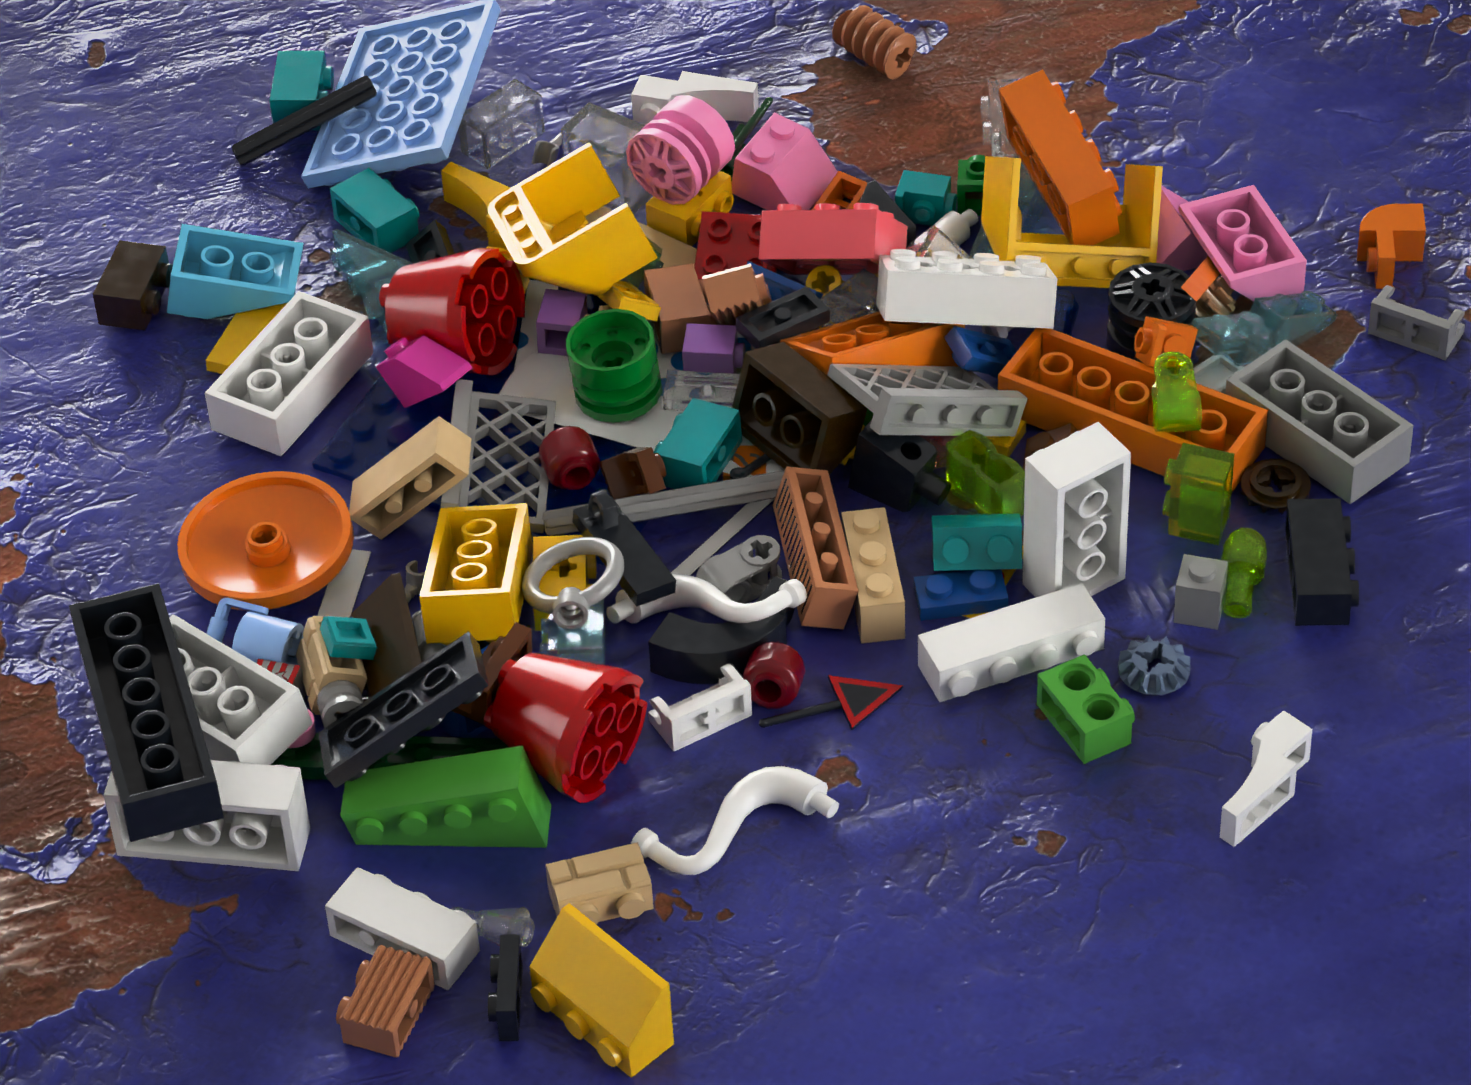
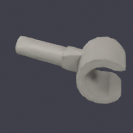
(546, 151)
(413, 580)

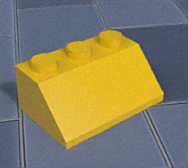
(602, 993)

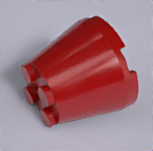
(461, 303)
(569, 719)

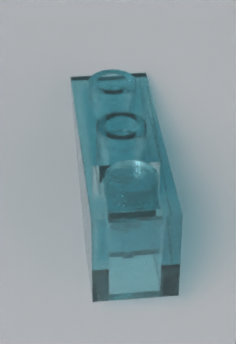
(365, 269)

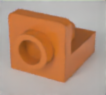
(1163, 336)

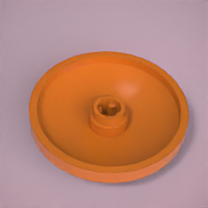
(266, 539)

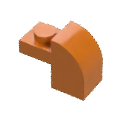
(1389, 236)

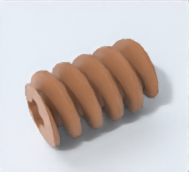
(875, 40)

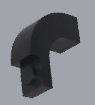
(697, 650)

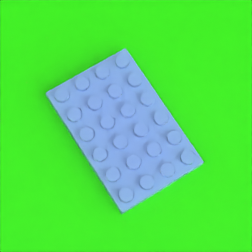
(422, 86)

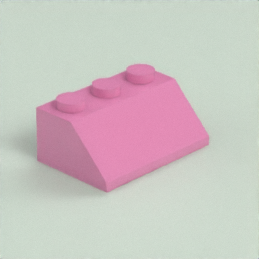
(1247, 243)

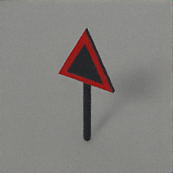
(854, 696)

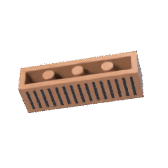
(815, 547)

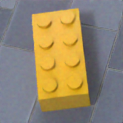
(476, 572)

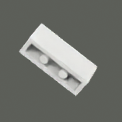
(376, 912)

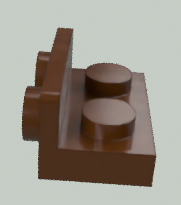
(512, 646)

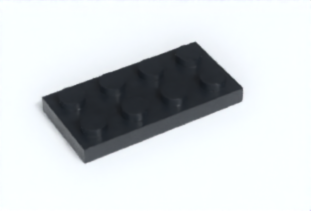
(402, 710)

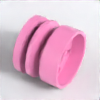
(680, 150)

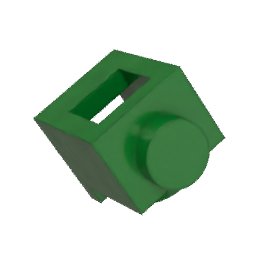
(970, 180)

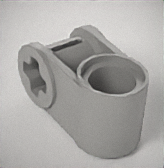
(741, 574)

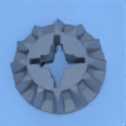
(1161, 680)

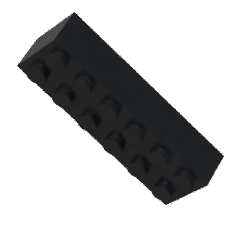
(146, 713)

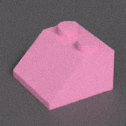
(782, 166)

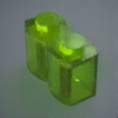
(984, 476)

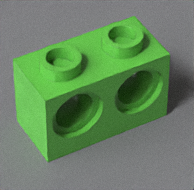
(1085, 708)

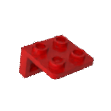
(728, 242)

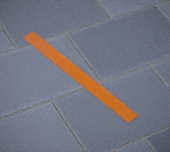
(1201, 279)

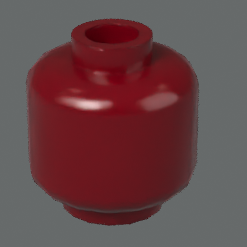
(569, 458)
(774, 674)

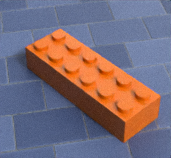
(1090, 385)

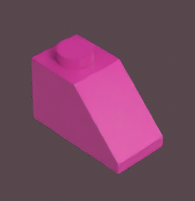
(420, 369)

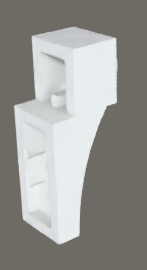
(730, 97)
(1276, 756)

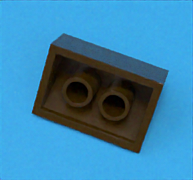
(795, 410)
(393, 634)

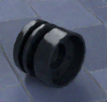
(1142, 292)

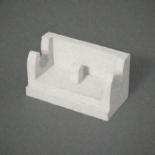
(704, 711)

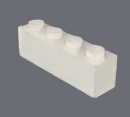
(1011, 642)

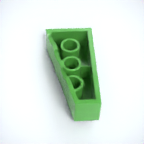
(450, 802)

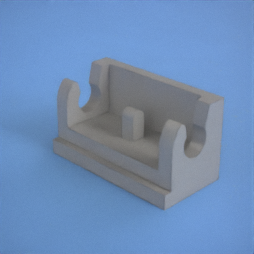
(1414, 326)

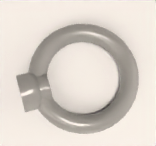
(572, 605)

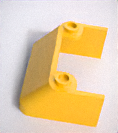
(552, 239)
(1072, 263)

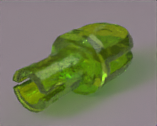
(1246, 559)

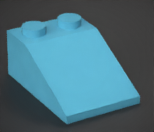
(230, 272)

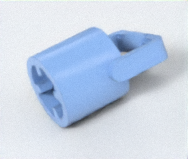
(258, 633)

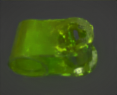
(1175, 394)

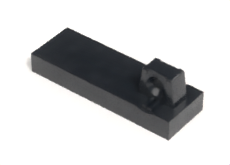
(644, 573)

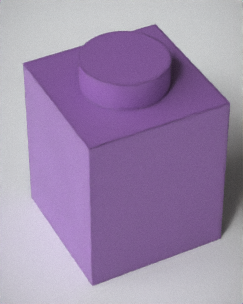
(555, 318)
(712, 349)

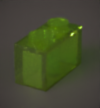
(1199, 493)

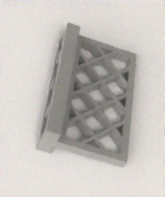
(930, 400)
(466, 418)

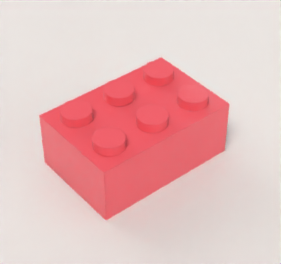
(829, 236)

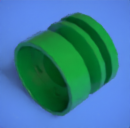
(614, 365)

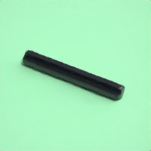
(304, 120)

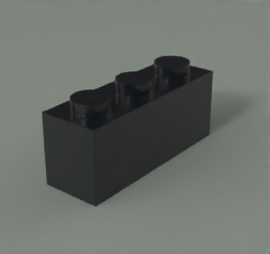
(1320, 562)

